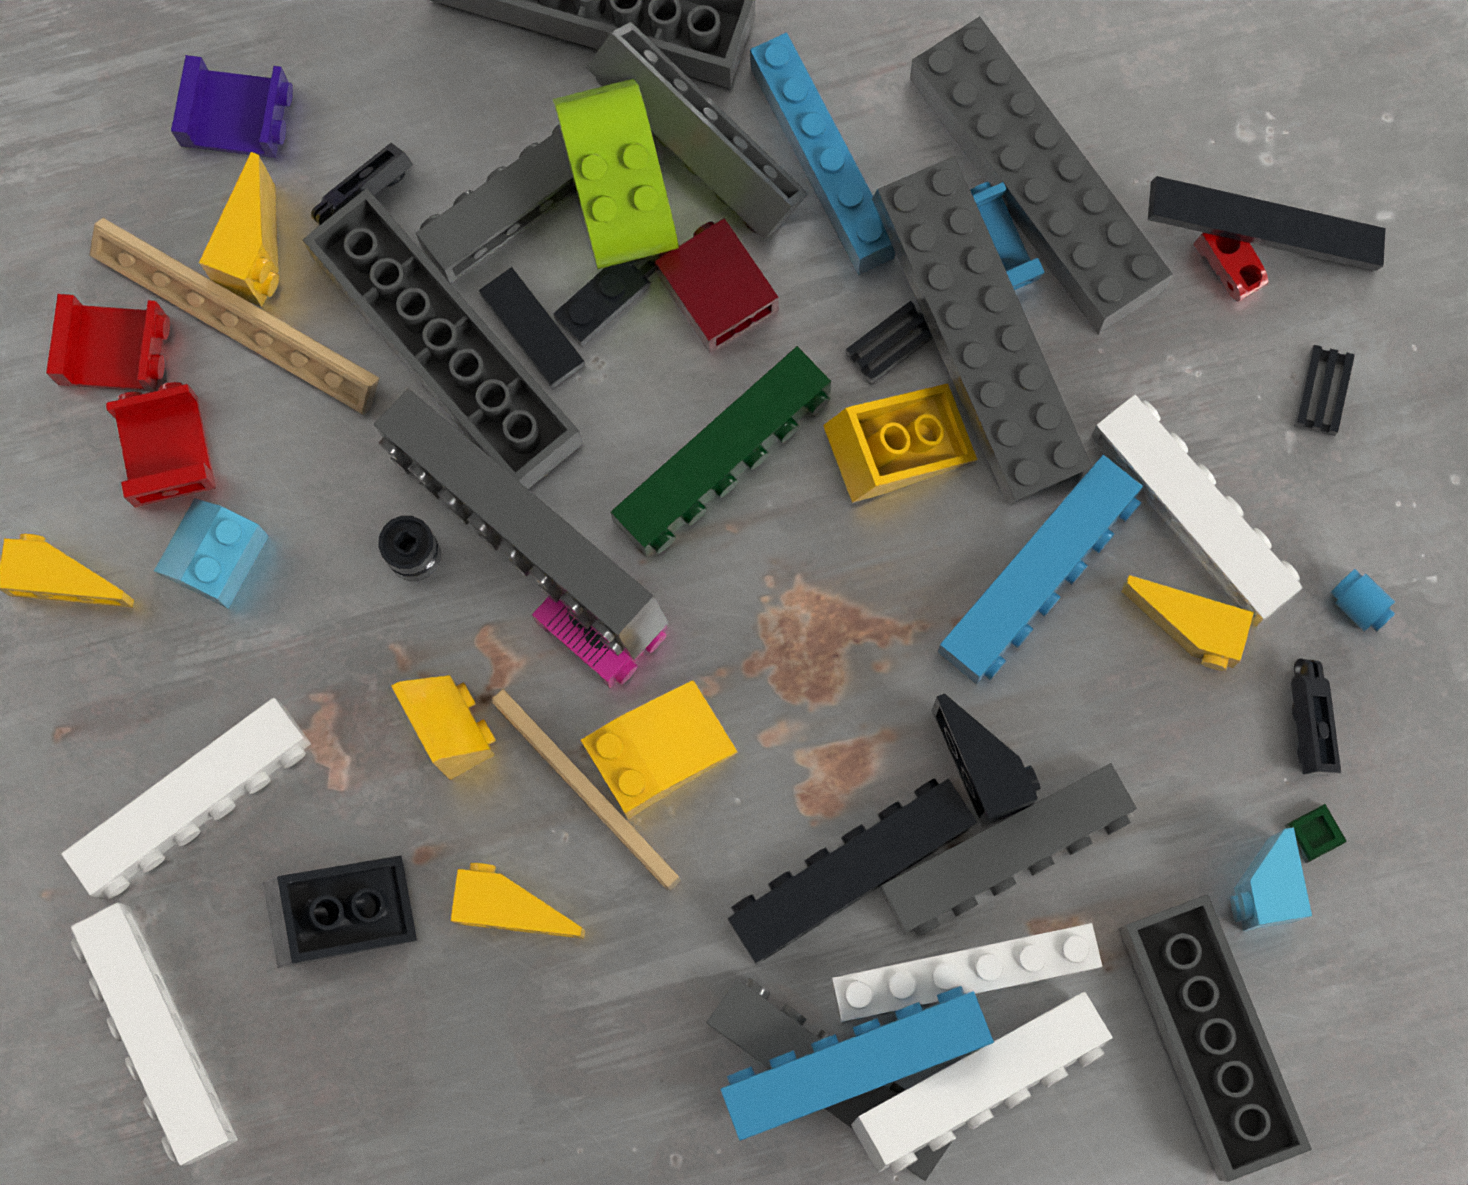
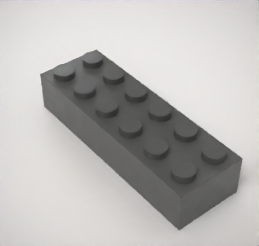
(1214, 1039)

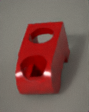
(1234, 263)

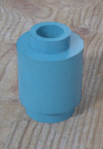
(1363, 601)

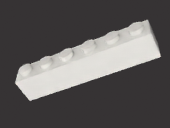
(1197, 510)
(186, 800)
(975, 969)
(153, 1035)
(981, 1082)

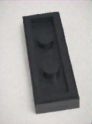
(532, 327)

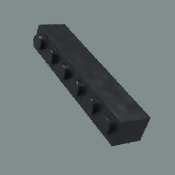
(851, 871)

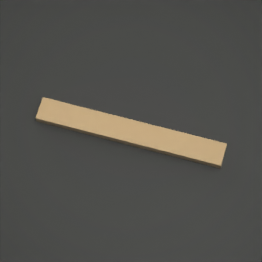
(233, 316)

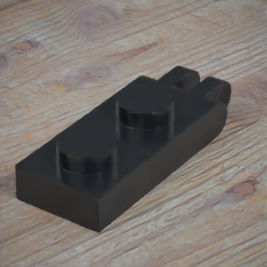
(380, 171)
(603, 299)
(1314, 720)

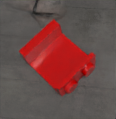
(107, 345)
(162, 444)

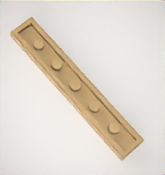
(586, 790)

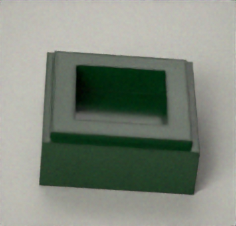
(1316, 833)

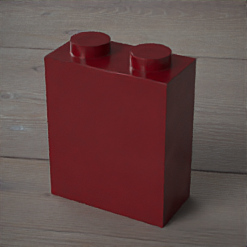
(716, 284)

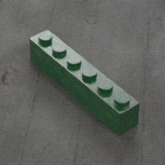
(722, 452)

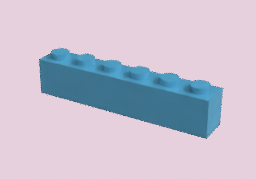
(821, 152)
(1040, 569)
(857, 1064)

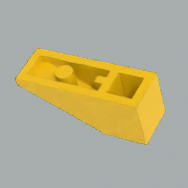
(42, 572)
(1196, 623)
(498, 903)

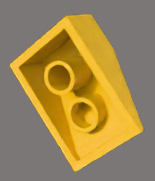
(245, 242)
(898, 441)
(445, 723)
(658, 747)

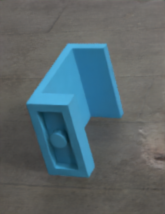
(1005, 235)

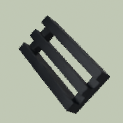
(917, 321)
(1332, 358)

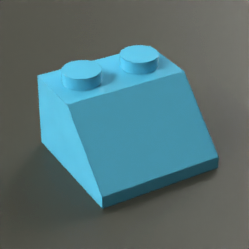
(212, 552)
(1272, 886)

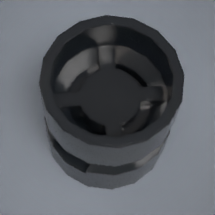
(409, 548)

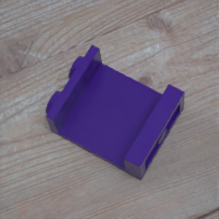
(231, 110)

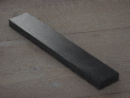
(1266, 223)

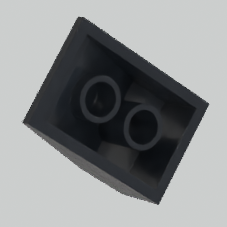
(988, 768)
(339, 911)

